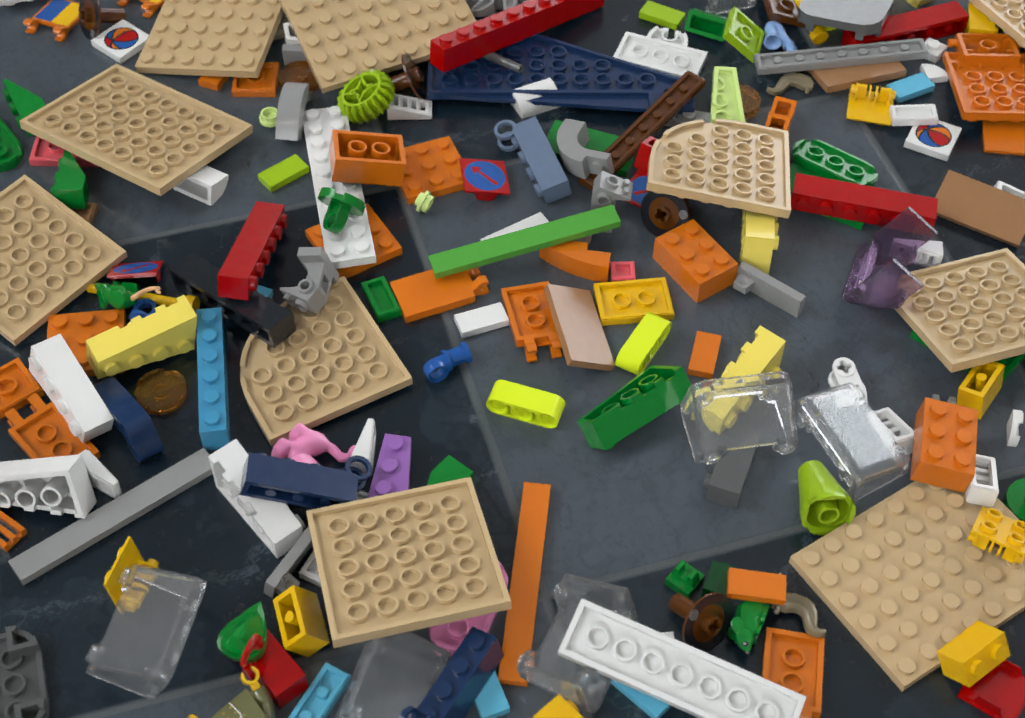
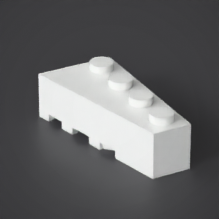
(69, 388)
(47, 484)
(268, 519)

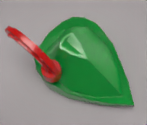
(245, 636)

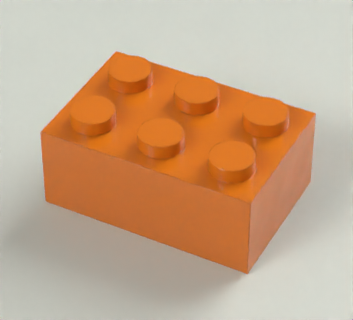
(367, 158)
(695, 260)
(944, 445)

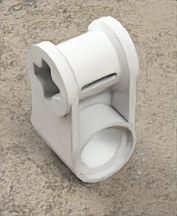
(843, 372)

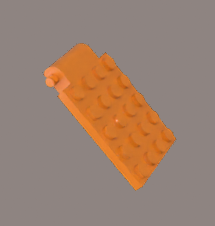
(987, 76)

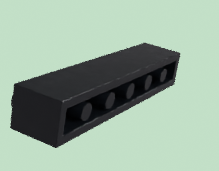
(257, 315)

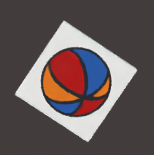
(120, 41)
(933, 139)

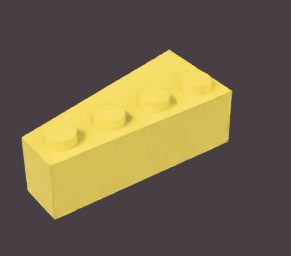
(758, 239)
(144, 340)
(759, 357)

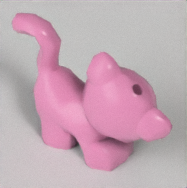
(306, 444)

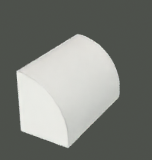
(527, 109)
(204, 185)

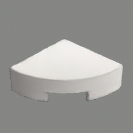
(934, 73)
(1012, 427)

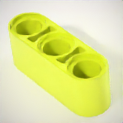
(643, 343)
(525, 404)

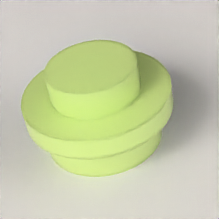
(268, 117)
(424, 201)

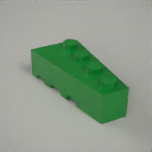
(634, 405)

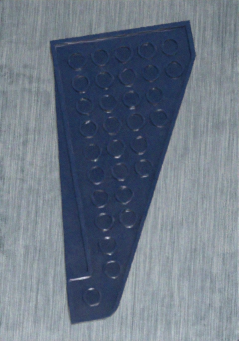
(579, 74)

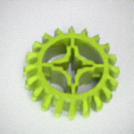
(366, 96)

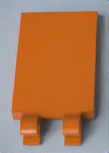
(425, 296)
(531, 319)
(45, 432)
(797, 664)

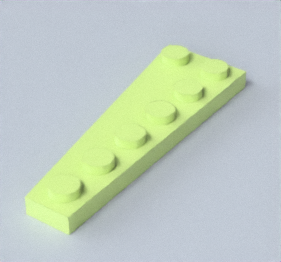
(726, 95)

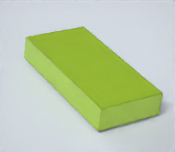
(662, 15)
(283, 173)

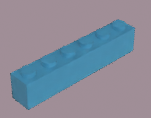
(212, 379)

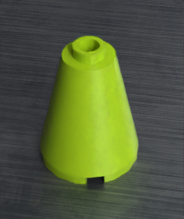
(822, 499)

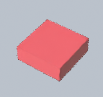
(622, 271)

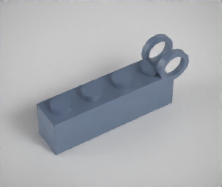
(538, 156)

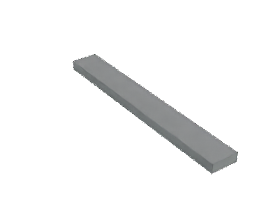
(840, 56)
(111, 517)

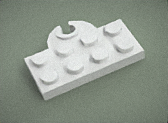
(660, 53)

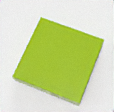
(743, 34)

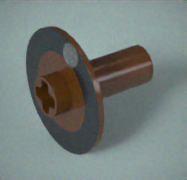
(92, 16)
(411, 77)
(663, 212)
(705, 620)

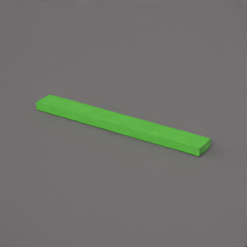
(524, 241)

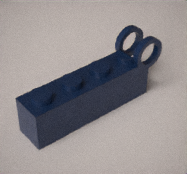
(302, 482)
(461, 678)

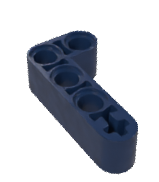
(130, 419)

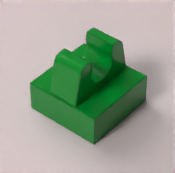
(684, 579)

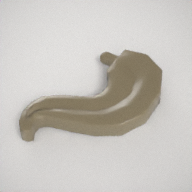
(792, 80)
(806, 609)

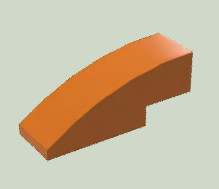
(781, 113)
(578, 260)

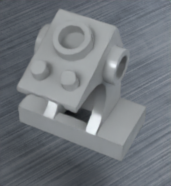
(608, 189)
(319, 279)

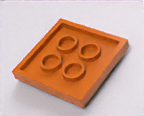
(433, 168)
(384, 243)
(82, 326)

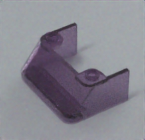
(879, 264)

